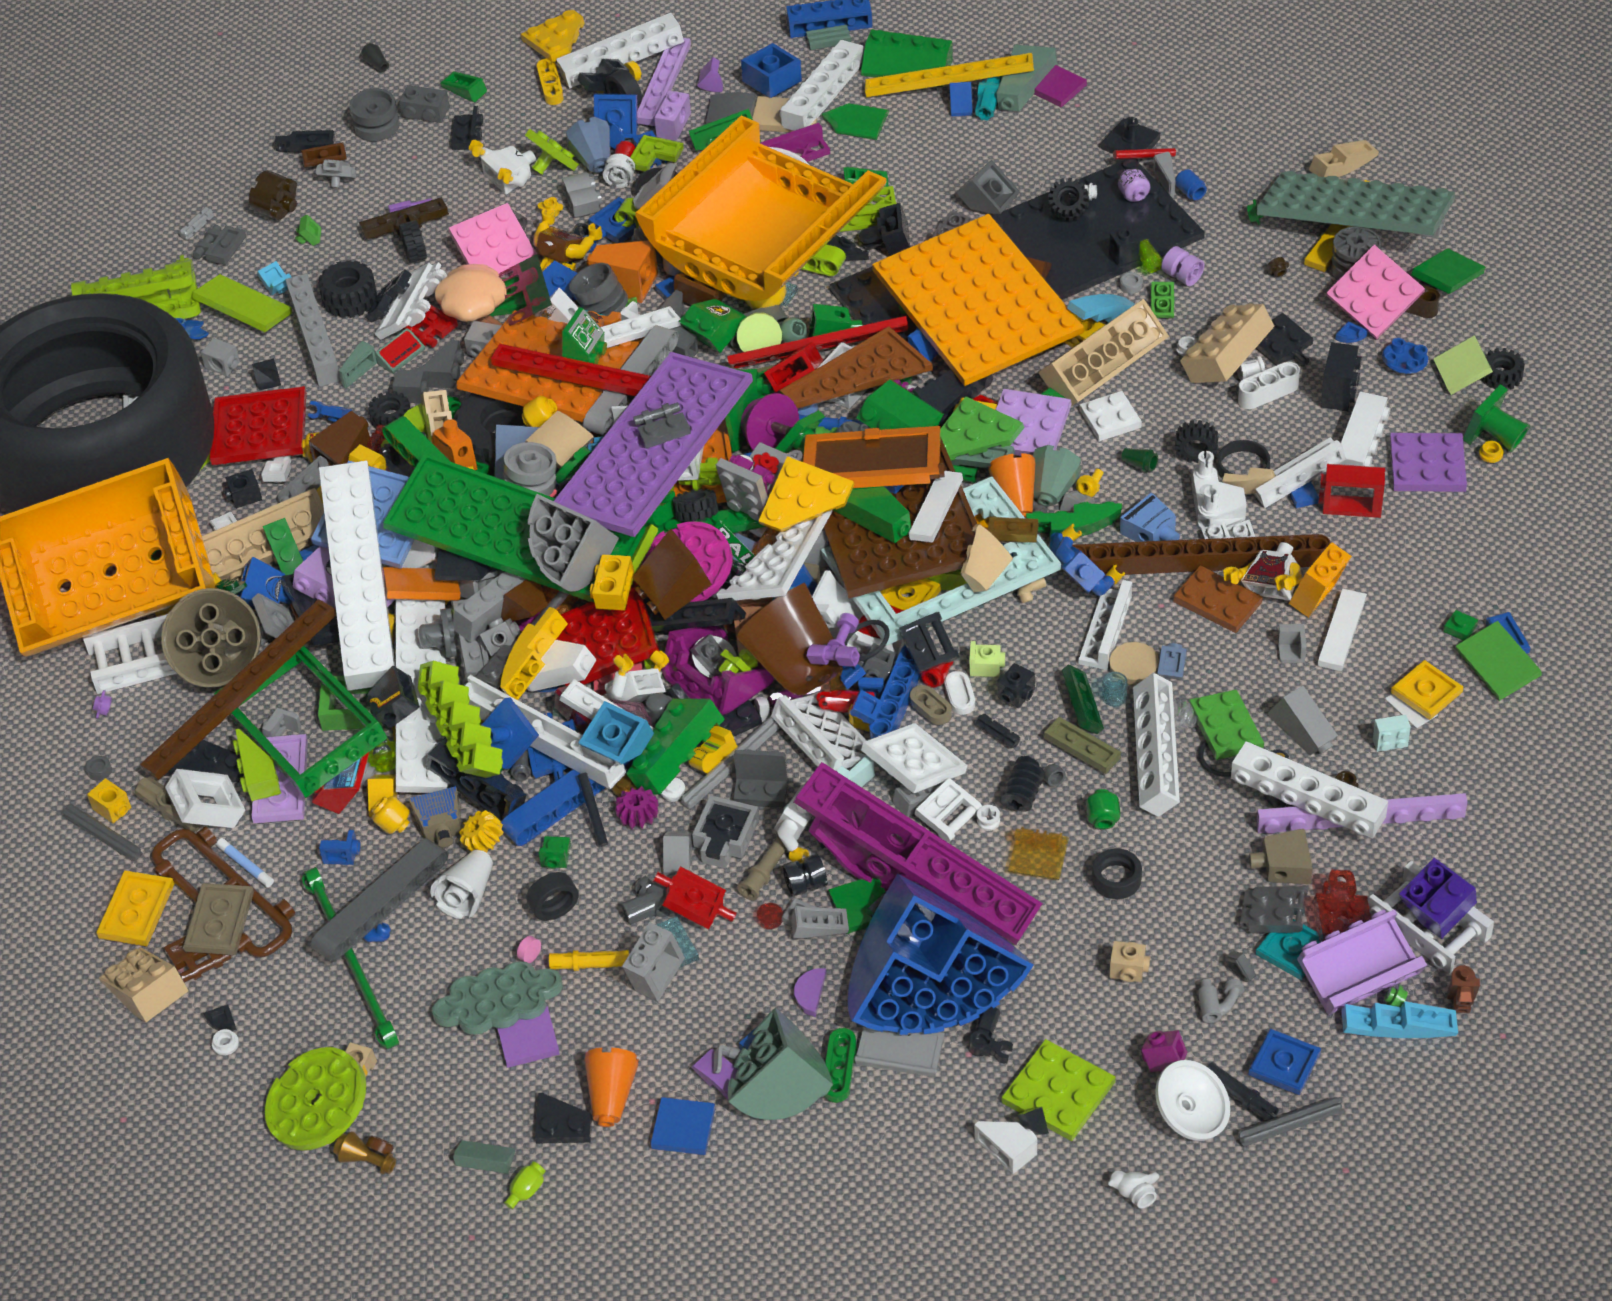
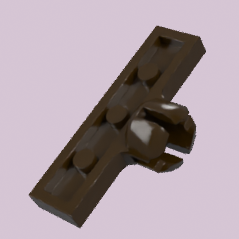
(390, 222)

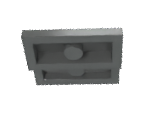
(728, 104)

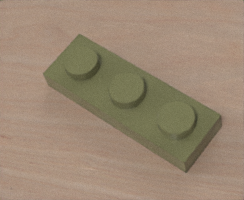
(1082, 745)

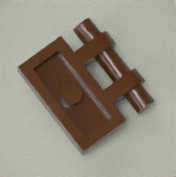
(180, 959)

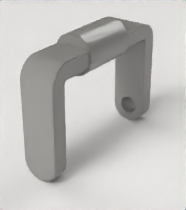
(730, 1052)

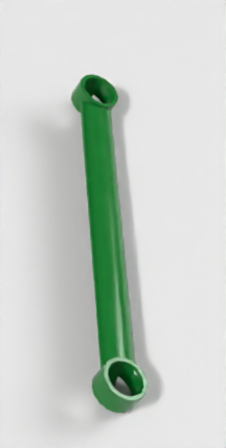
(384, 1027)

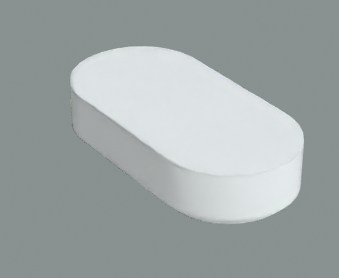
(959, 692)

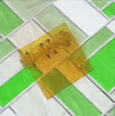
(1038, 853)

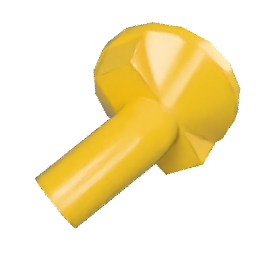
(1089, 484)

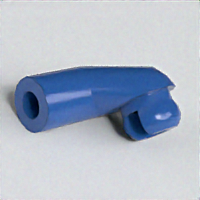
(378, 934)

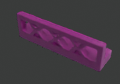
(801, 142)

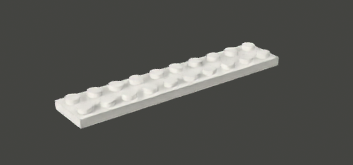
(417, 732)

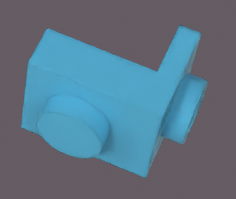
(273, 278)

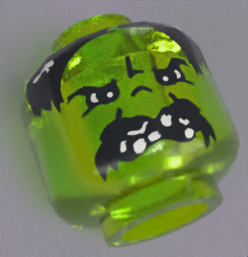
(383, 756)

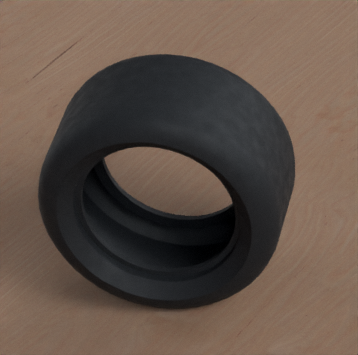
(88, 350)

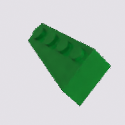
(673, 742)

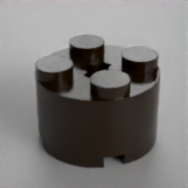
(273, 195)

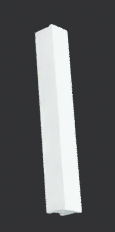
(553, 738)

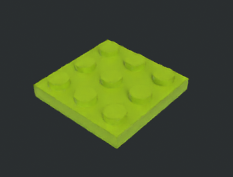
(1061, 1085)

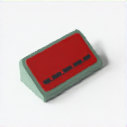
(399, 351)

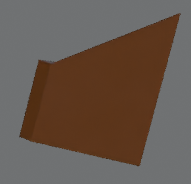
(523, 601)

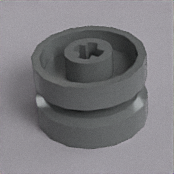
(374, 114)

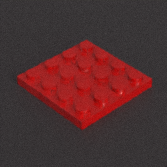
(258, 425)
(611, 634)

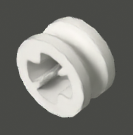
(993, 812)

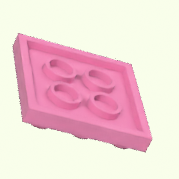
(492, 239)
(1375, 292)

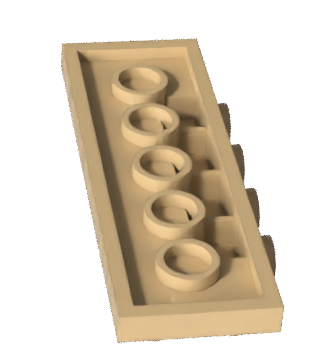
(238, 542)

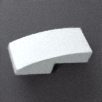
(1220, 530)

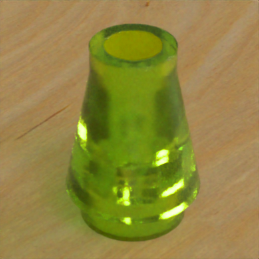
(1150, 257)

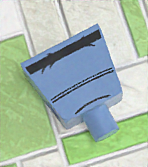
(1149, 521)

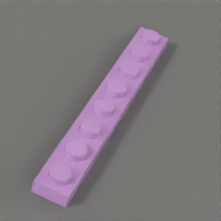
(1398, 811)

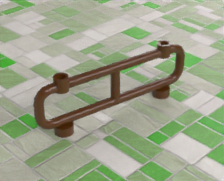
(203, 841)

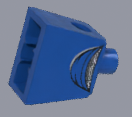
(264, 580)

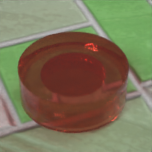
(769, 916)

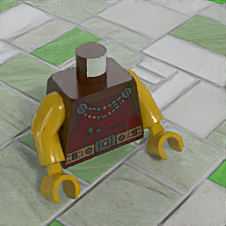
(563, 244)

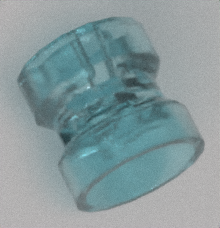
(1114, 689)

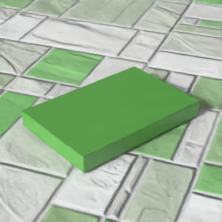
(1498, 660)

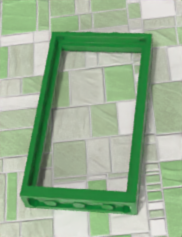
(339, 758)

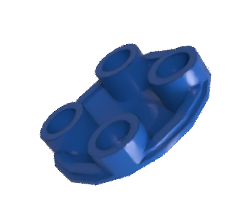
(1405, 356)

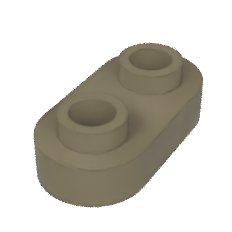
(934, 707)

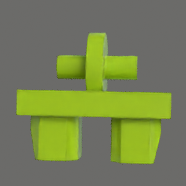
(707, 476)
(738, 664)

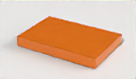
(418, 585)

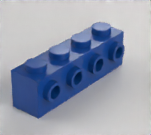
(826, 14)

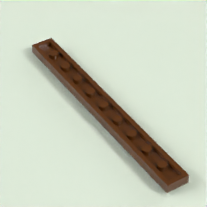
(238, 689)

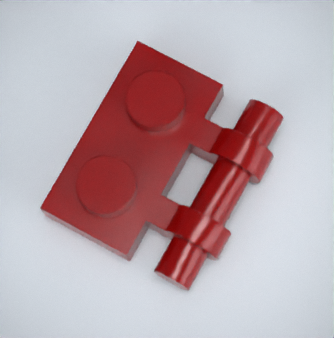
(435, 324)

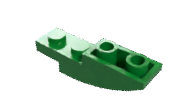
(1085, 517)

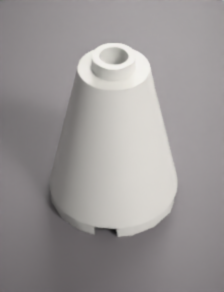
(463, 885)

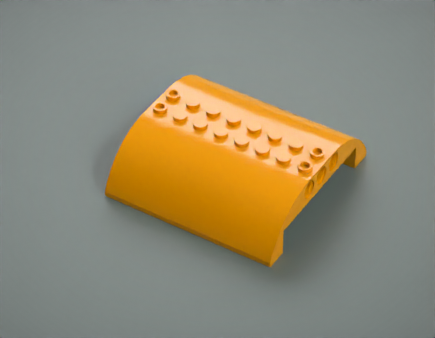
(749, 214)

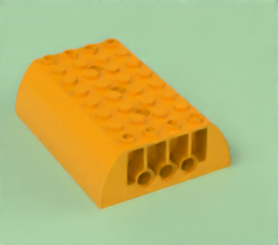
(82, 536)

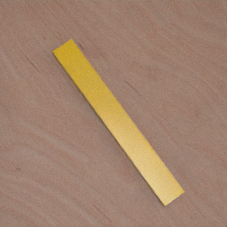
(949, 74)

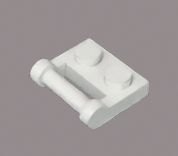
(942, 804)

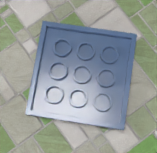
(385, 490)

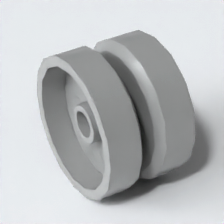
(531, 467)

